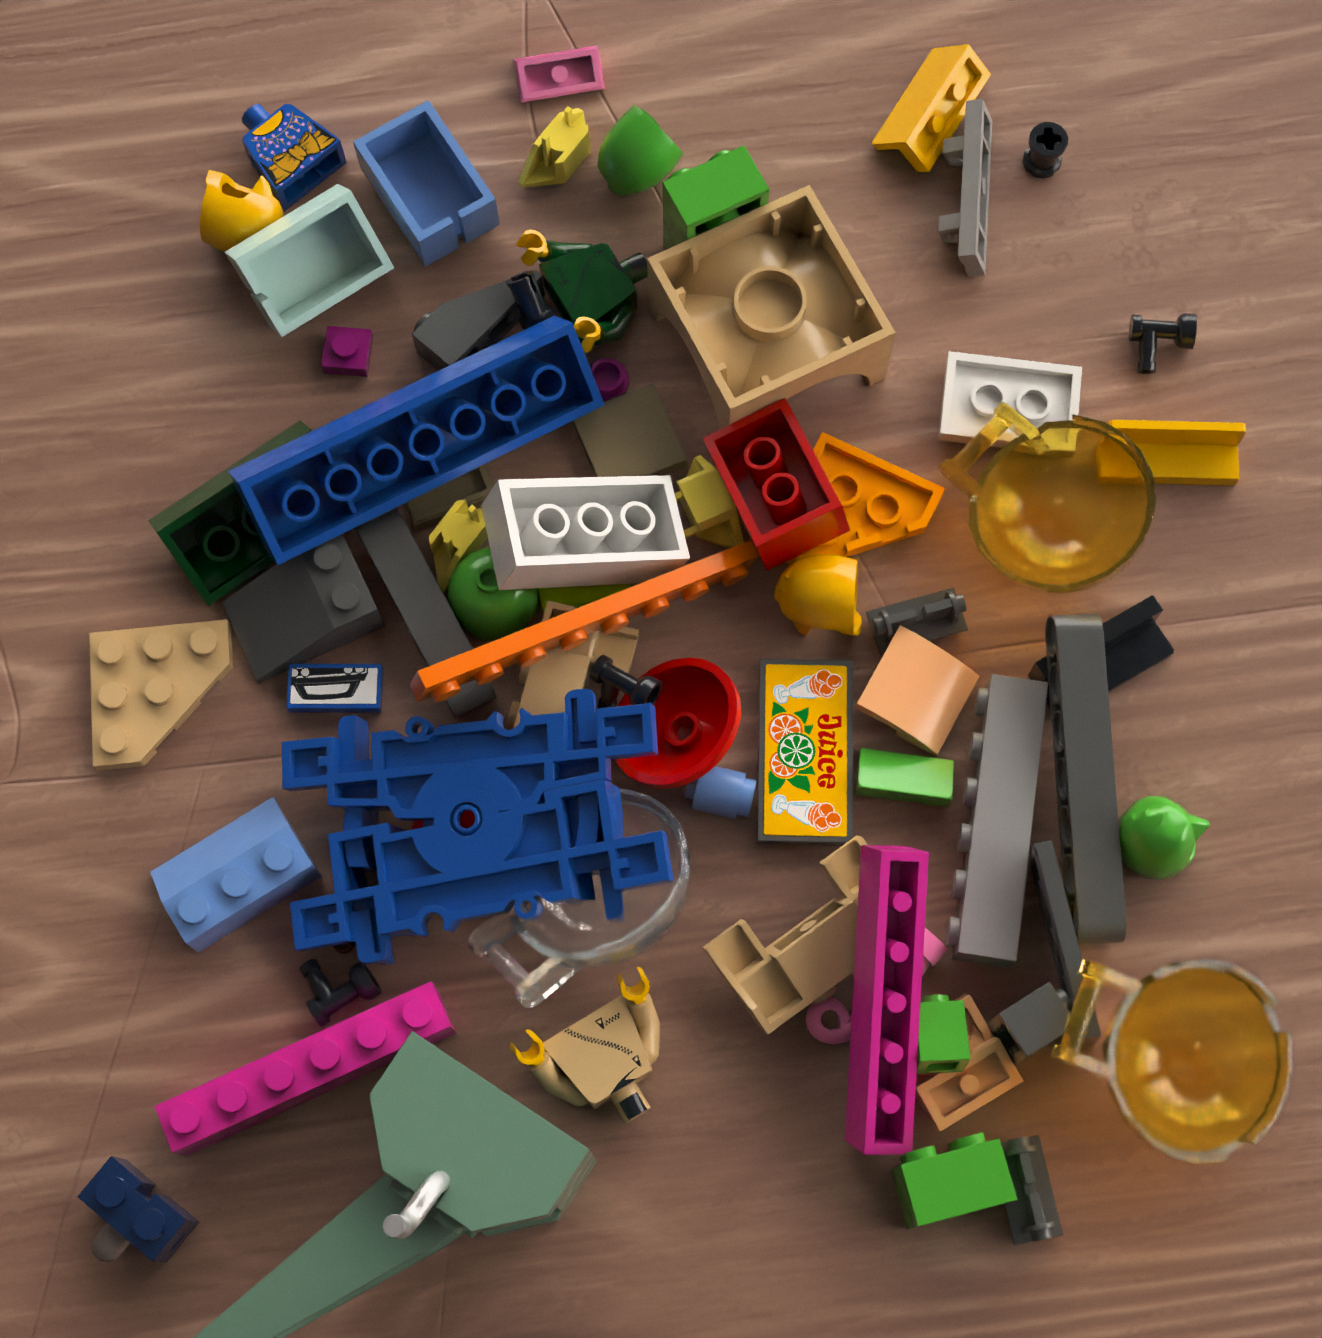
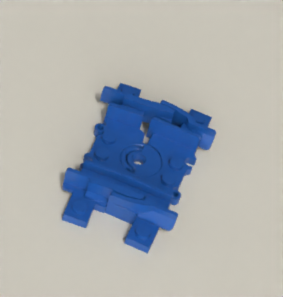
(511, 851)

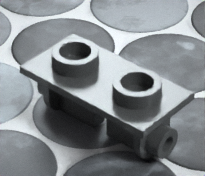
(928, 616)
(1035, 1212)

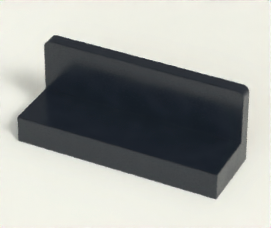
(1131, 645)

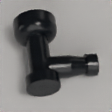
(1147, 332)
(615, 680)
(328, 1000)

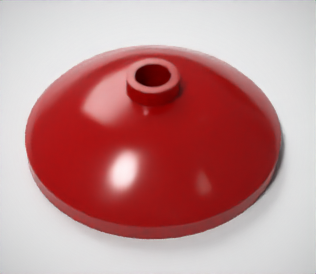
(694, 701)

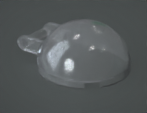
(580, 933)

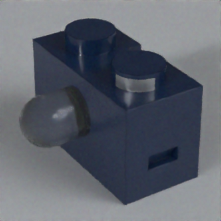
(134, 1215)

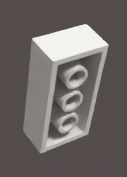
(583, 531)

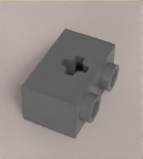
(1032, 1022)

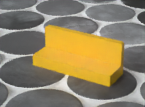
(933, 105)
(1187, 450)

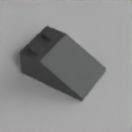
(302, 609)

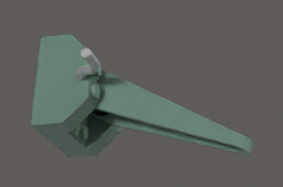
(453, 1164)

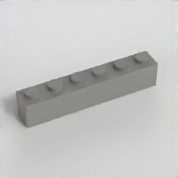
(999, 821)

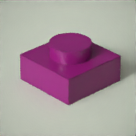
(347, 351)

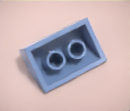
(234, 875)

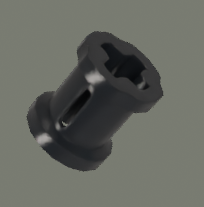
(1045, 149)

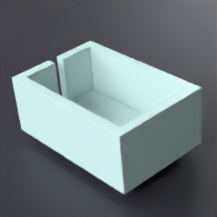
(310, 259)

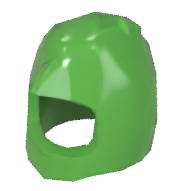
(636, 153)
(1158, 837)

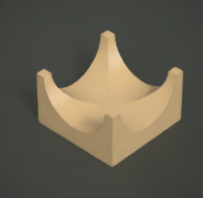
(770, 306)

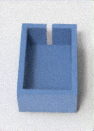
(427, 182)

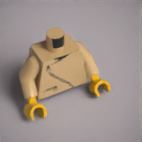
(601, 1054)

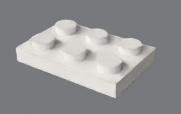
(981, 382)

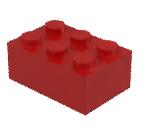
(776, 484)

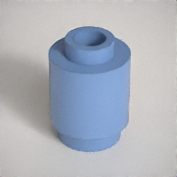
(722, 793)

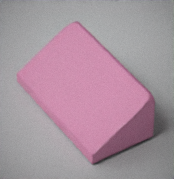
(559, 74)

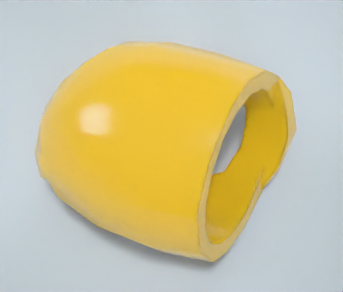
(234, 211)
(820, 594)

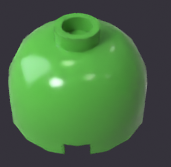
(481, 605)

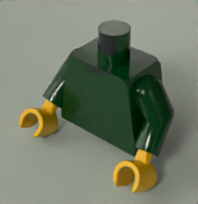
(587, 285)

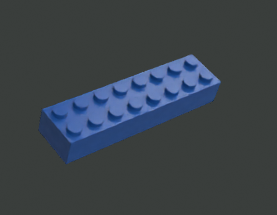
(416, 438)

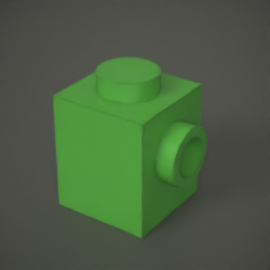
(942, 1036)

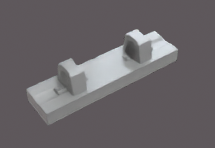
(974, 154)

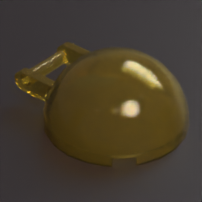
(1057, 501)
(1187, 1055)

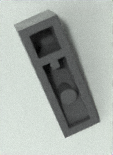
(467, 324)

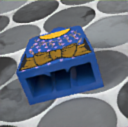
(290, 151)

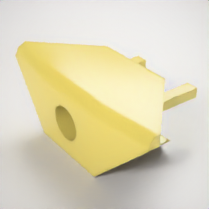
(557, 150)
(708, 505)
(455, 537)

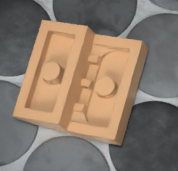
(918, 690)
(986, 1076)

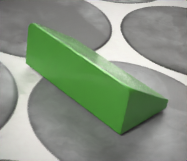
(905, 777)

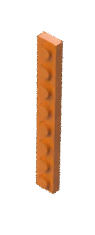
(572, 627)

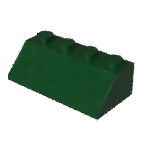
(213, 532)

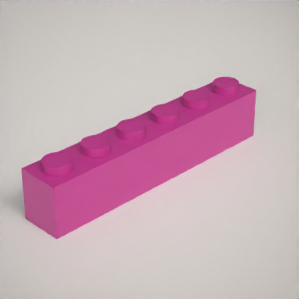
(886, 999)
(302, 1070)

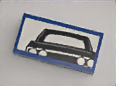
(335, 688)

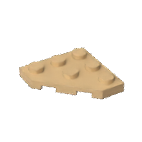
(151, 684)

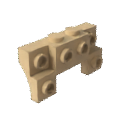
(569, 670)
(802, 962)

